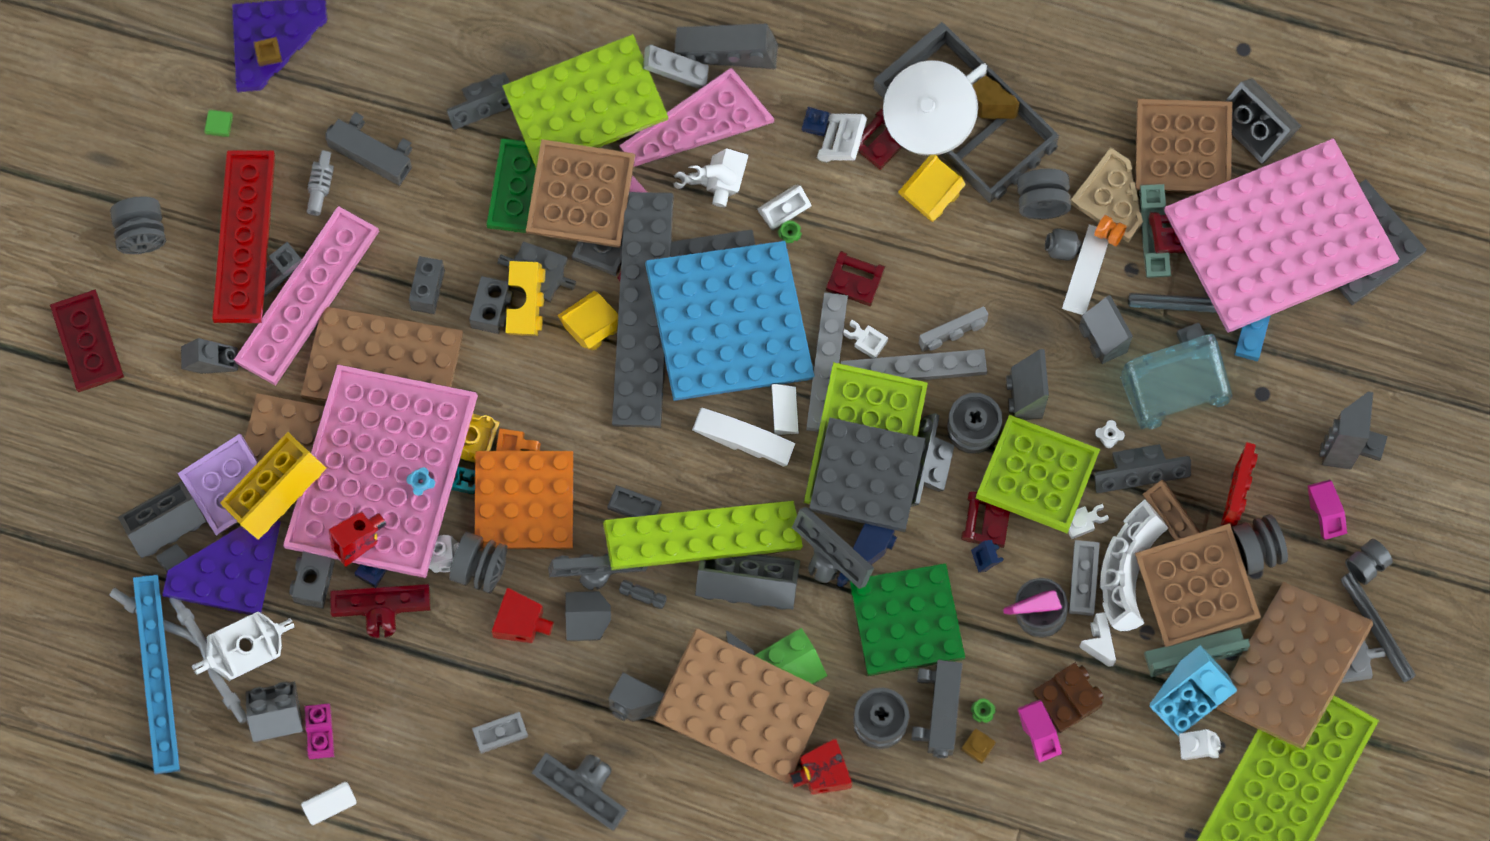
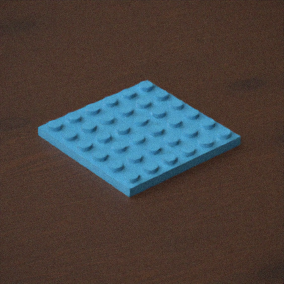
(729, 320)

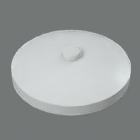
(930, 108)

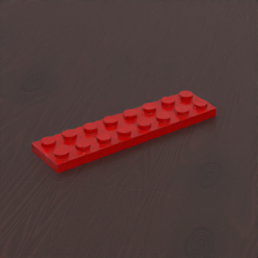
(244, 236)

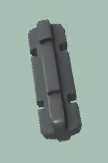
(642, 594)

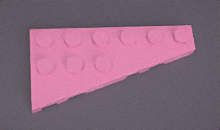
(710, 114)

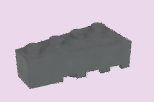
(729, 45)

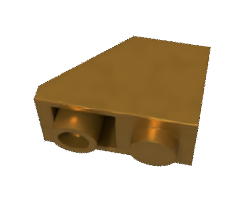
(994, 101)

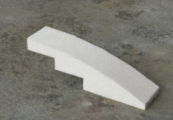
(1085, 272)
(743, 436)

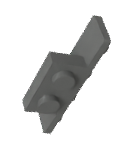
(481, 101)
(934, 459)
(1140, 468)

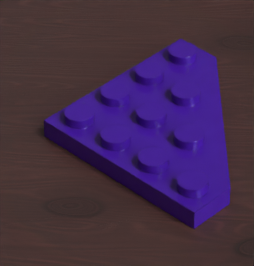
(286, 20)
(227, 573)

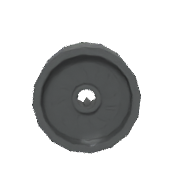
(1044, 194)
(969, 410)
(876, 704)

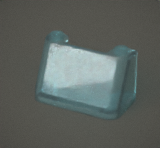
(1176, 380)

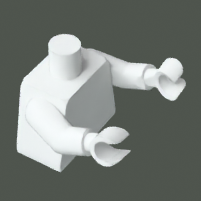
(720, 177)

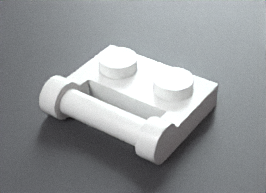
(847, 137)

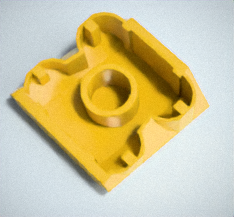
(932, 187)
(590, 320)
(479, 436)

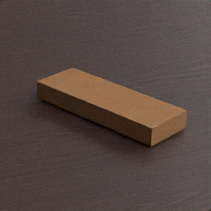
(1171, 511)

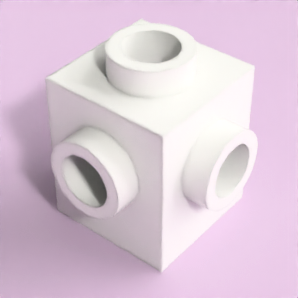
(443, 554)

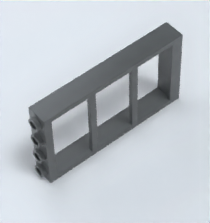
(921, 52)

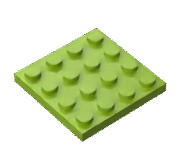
(1038, 473)

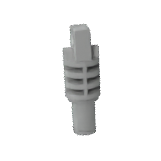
(319, 183)

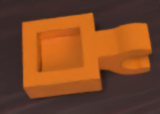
(514, 441)

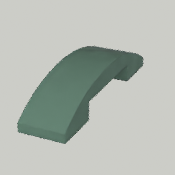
(1153, 200)

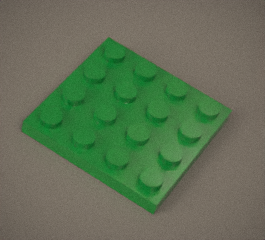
(512, 187)
(907, 620)

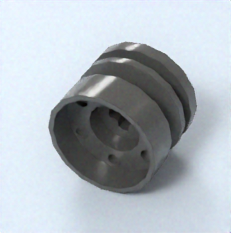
(138, 225)
(1260, 544)
(483, 564)
(1049, 621)

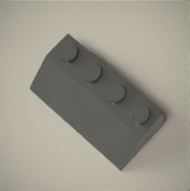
(1348, 434)
(750, 580)

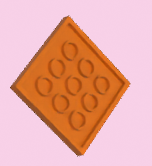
(524, 498)

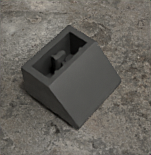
(273, 711)

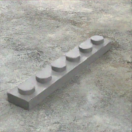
(827, 352)
(928, 365)

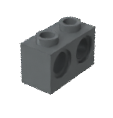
(426, 285)
(485, 304)

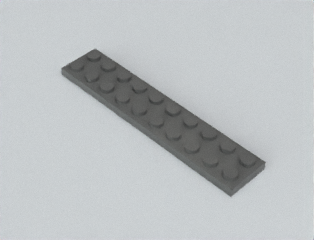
(639, 345)

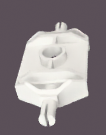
(224, 650)

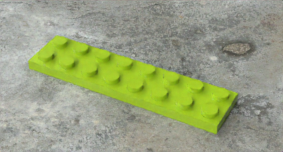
(701, 535)

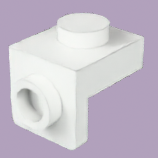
(1199, 744)

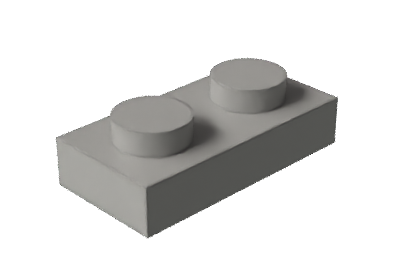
(500, 732)

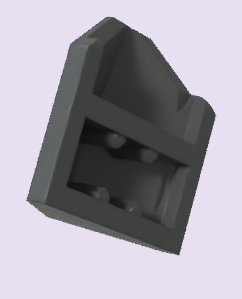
(586, 615)

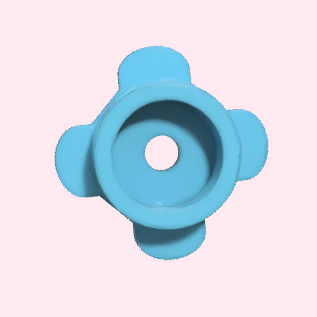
(421, 474)

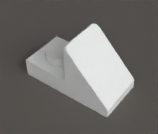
(1102, 646)

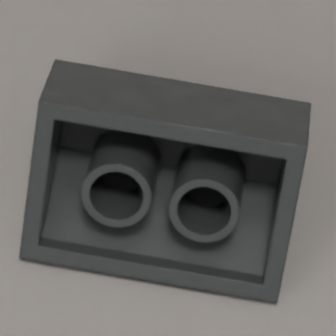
(1260, 120)
(162, 520)

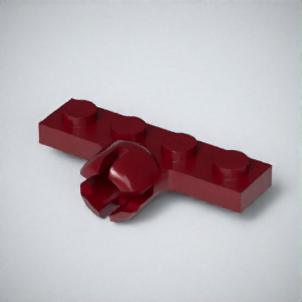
(380, 605)

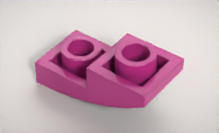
(319, 731)

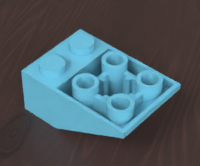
(1192, 691)

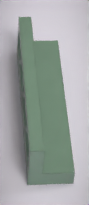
(1217, 645)

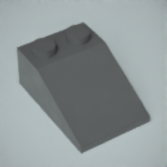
(1028, 387)

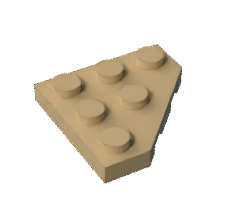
(1111, 193)

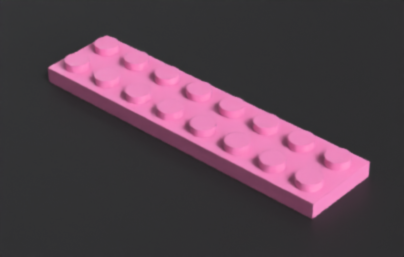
(306, 295)

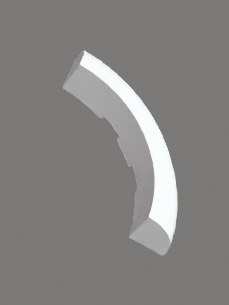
(1121, 567)

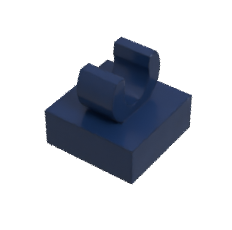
(815, 121)
(986, 556)
(370, 574)

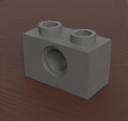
(313, 593)

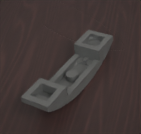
(280, 266)

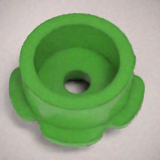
(790, 226)
(983, 704)

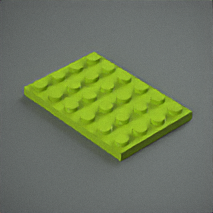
(587, 98)
(868, 400)

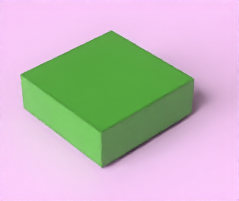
(218, 123)

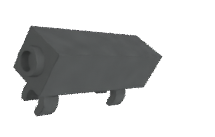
(369, 152)
(944, 708)

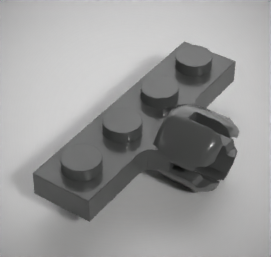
(830, 551)
(593, 570)
(583, 787)

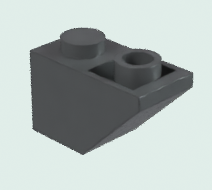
(208, 357)

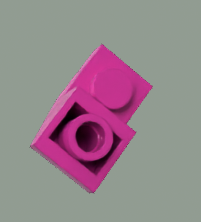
(1330, 511)
(1040, 729)

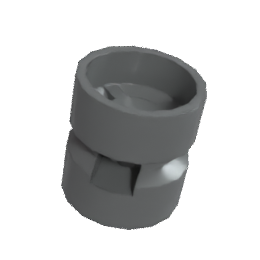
(1369, 561)

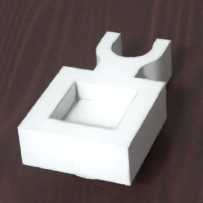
(868, 340)
(1083, 521)

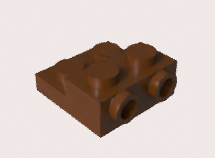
(1069, 697)

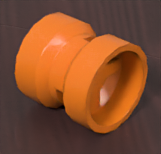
(1110, 230)

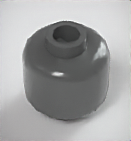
(1062, 244)

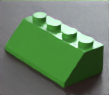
(796, 656)

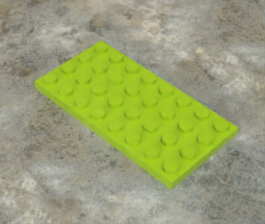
(1288, 789)

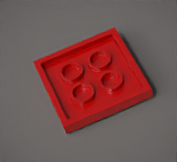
(1240, 485)

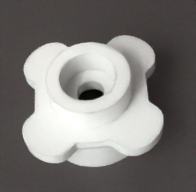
(1110, 441)

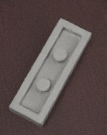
(675, 67)
(954, 329)
(1084, 577)

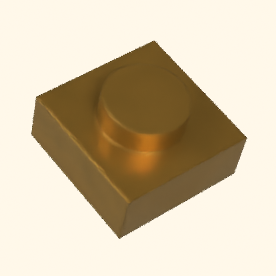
(267, 51)
(978, 746)

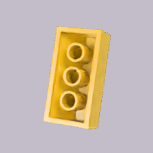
(273, 485)

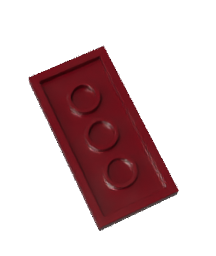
(86, 341)

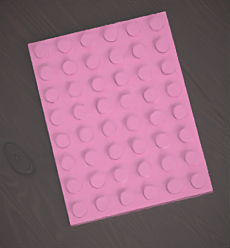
(1281, 235)
(370, 441)

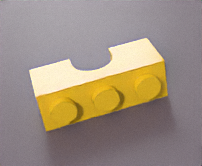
(526, 319)

